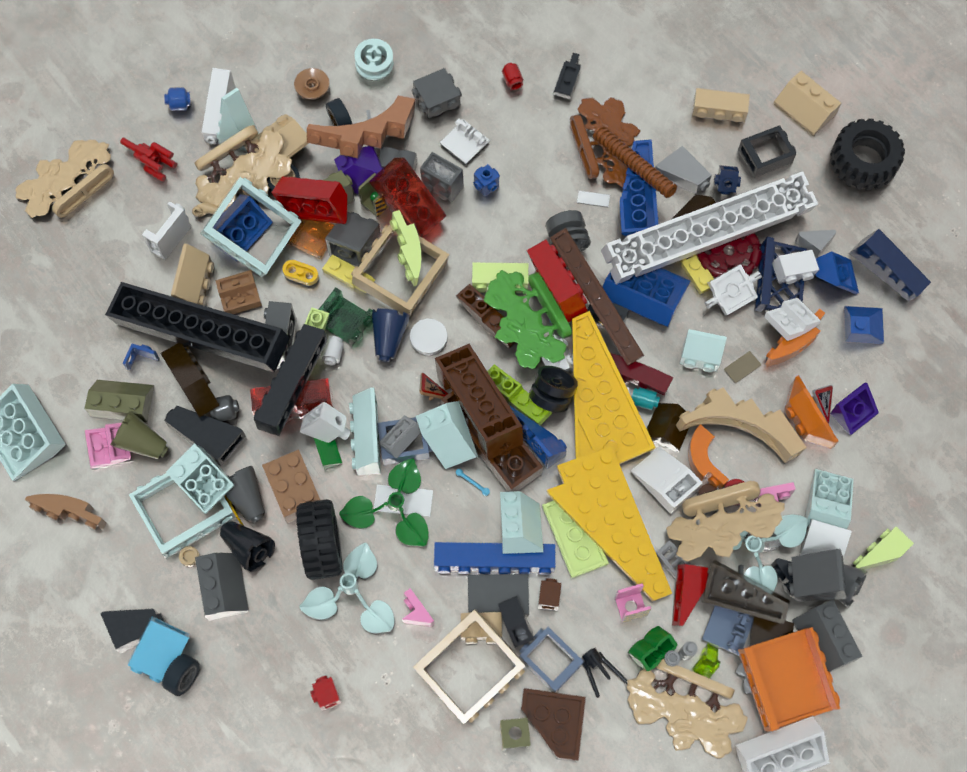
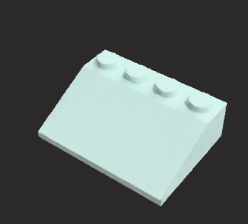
(25, 432)

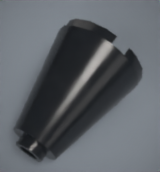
(247, 545)

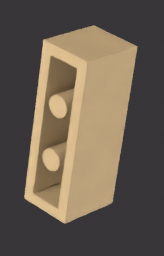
(720, 105)

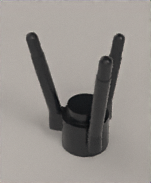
(595, 660)

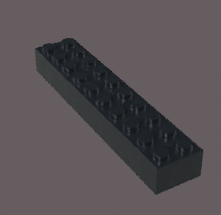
(198, 326)

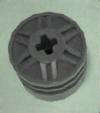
(574, 223)

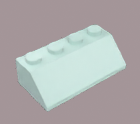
(365, 433)

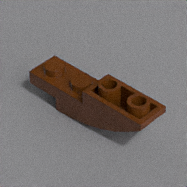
(483, 313)

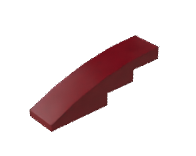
(642, 375)

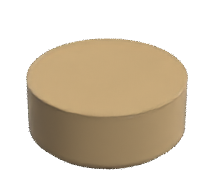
(187, 556)

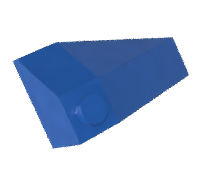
(541, 441)

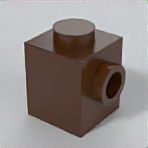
(549, 594)

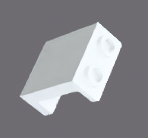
(170, 233)

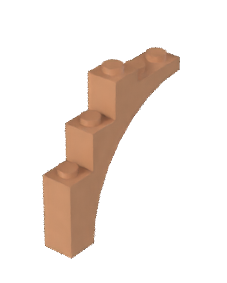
(371, 132)

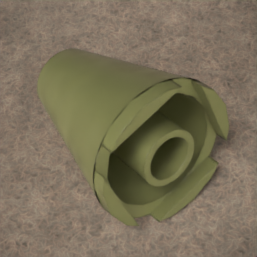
(139, 438)

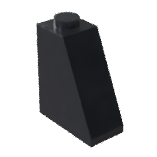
(128, 626)

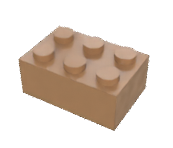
(290, 483)

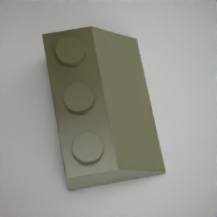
(117, 398)

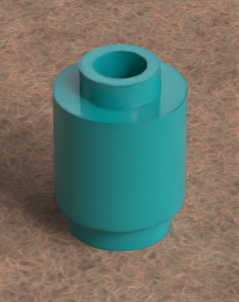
(645, 398)

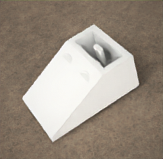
(667, 479)

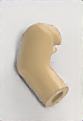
(203, 209)

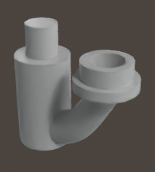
(686, 652)

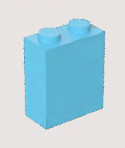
(157, 649)

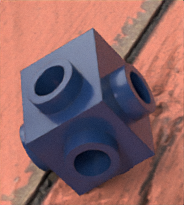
(727, 179)

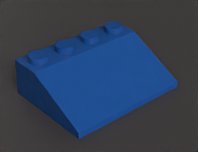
(649, 295)

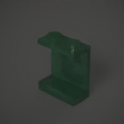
(345, 318)

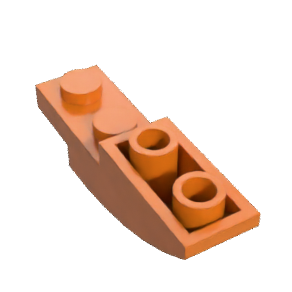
(791, 348)

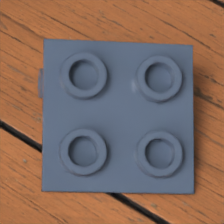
(728, 629)

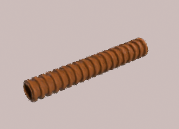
(635, 162)

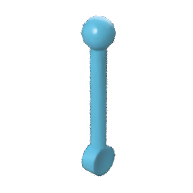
(485, 491)

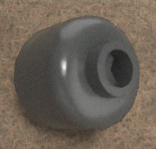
(226, 410)

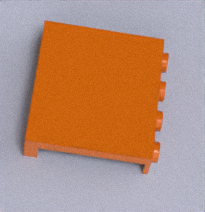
(789, 678)

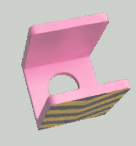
(631, 594)

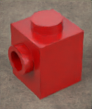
(325, 693)

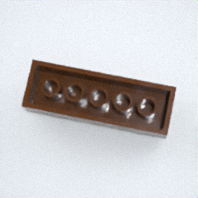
(512, 468)

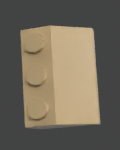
(807, 103)
(292, 133)
(192, 275)

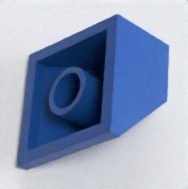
(837, 271)
(864, 325)

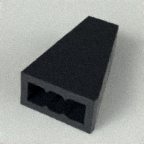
(211, 434)

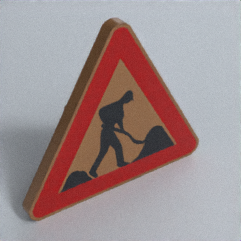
(430, 388)

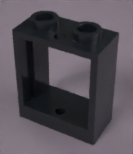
(752, 159)

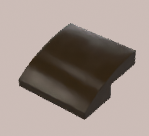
(765, 630)

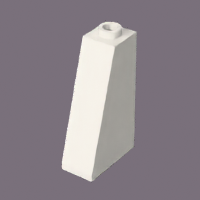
(220, 85)

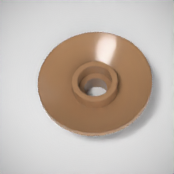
(308, 78)

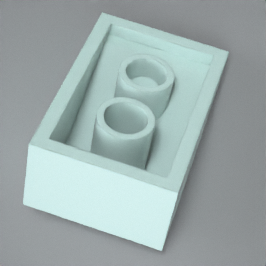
(447, 434)

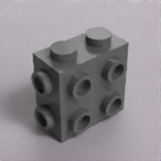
(436, 93)

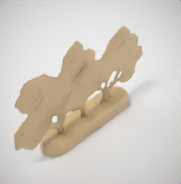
(59, 176)
(722, 528)

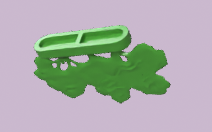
(524, 324)

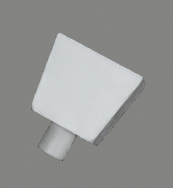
(325, 423)

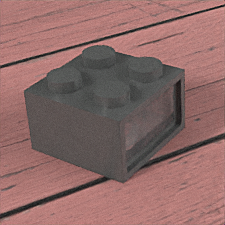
(442, 177)

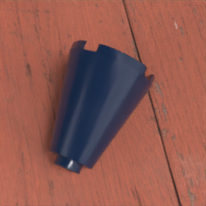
(388, 332)

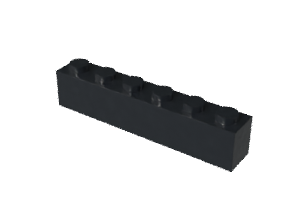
(290, 380)

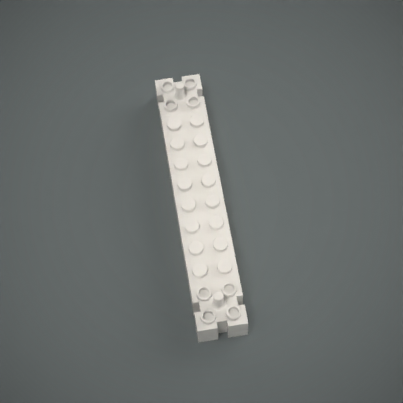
(708, 227)

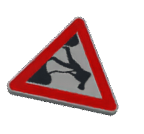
(823, 399)

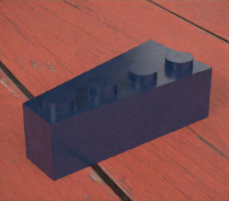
(890, 265)

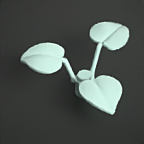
(790, 533)
(321, 601)

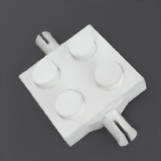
(732, 289)

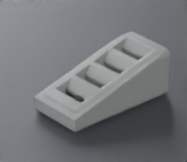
(664, 561)

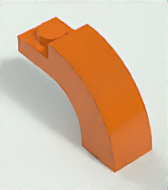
(699, 459)

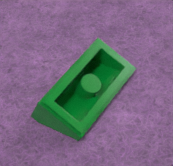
(328, 453)

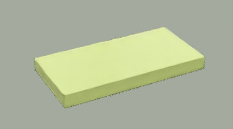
(576, 547)

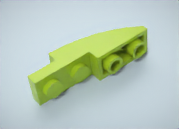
(517, 396)

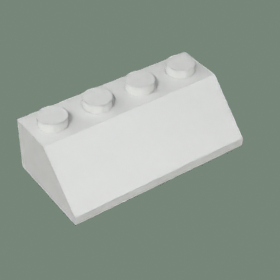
(788, 749)

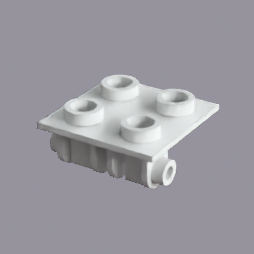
(464, 141)

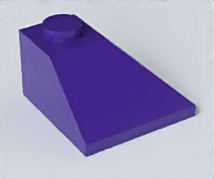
(359, 168)

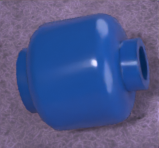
(177, 99)

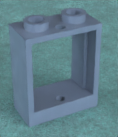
(388, 459)
(527, 649)

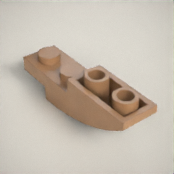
(65, 506)

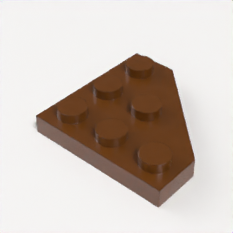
(556, 719)

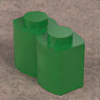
(652, 648)

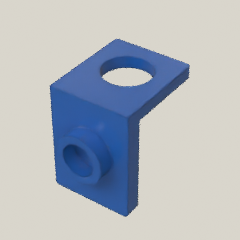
(135, 350)

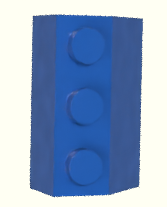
(242, 222)

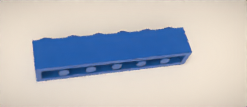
(490, 557)

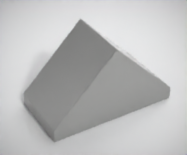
(815, 240)

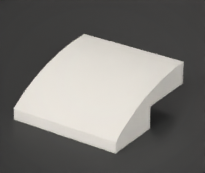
(792, 319)
(824, 538)

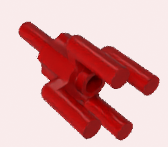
(151, 156)

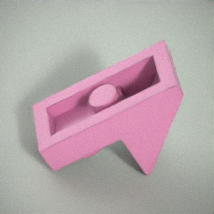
(781, 491)
(419, 615)

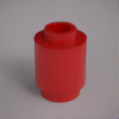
(512, 76)

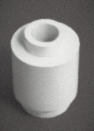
(332, 350)

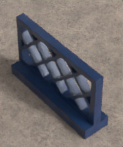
(766, 270)

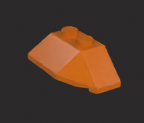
(807, 416)

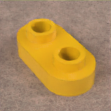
(301, 273)

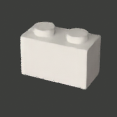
(795, 267)

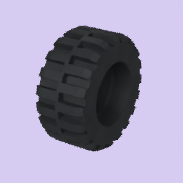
(873, 135)
(319, 539)

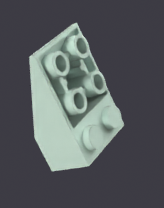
(200, 477)
(830, 499)

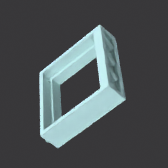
(233, 249)
(186, 538)

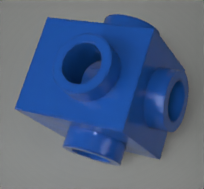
(486, 179)

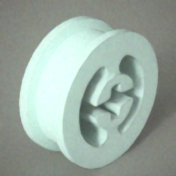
(373, 50)

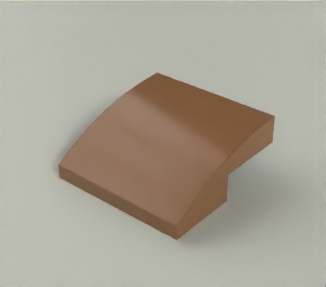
(238, 292)

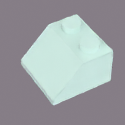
(702, 350)

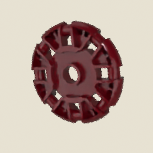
(738, 257)

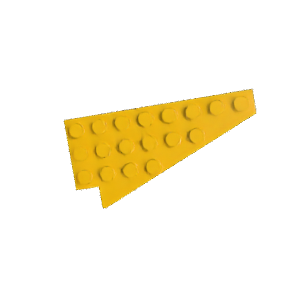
(602, 402)
(604, 508)

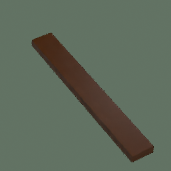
(597, 297)

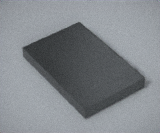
(489, 590)

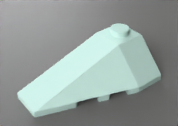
(234, 116)

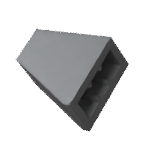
(685, 171)

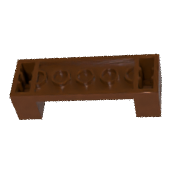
(480, 400)

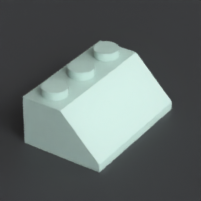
(520, 523)

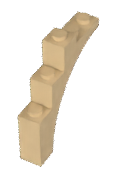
(745, 415)

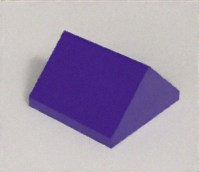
(855, 409)

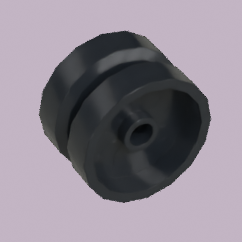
(553, 389)

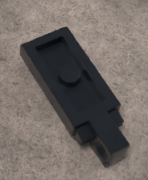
(568, 77)

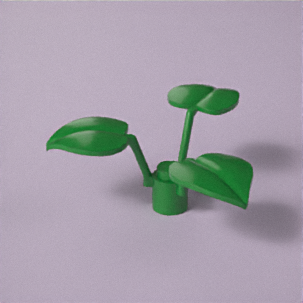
(410, 531)

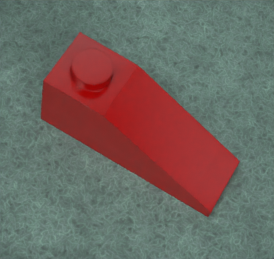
(690, 586)

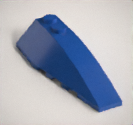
(638, 198)

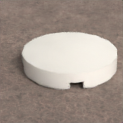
(428, 336)

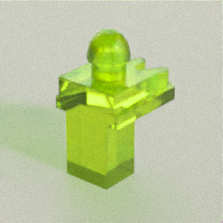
(708, 662)

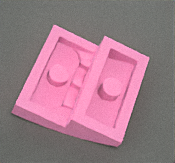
(99, 448)

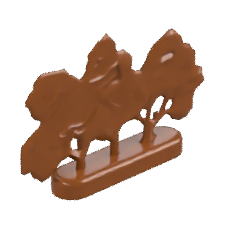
(610, 117)

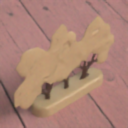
(252, 166)
(687, 715)

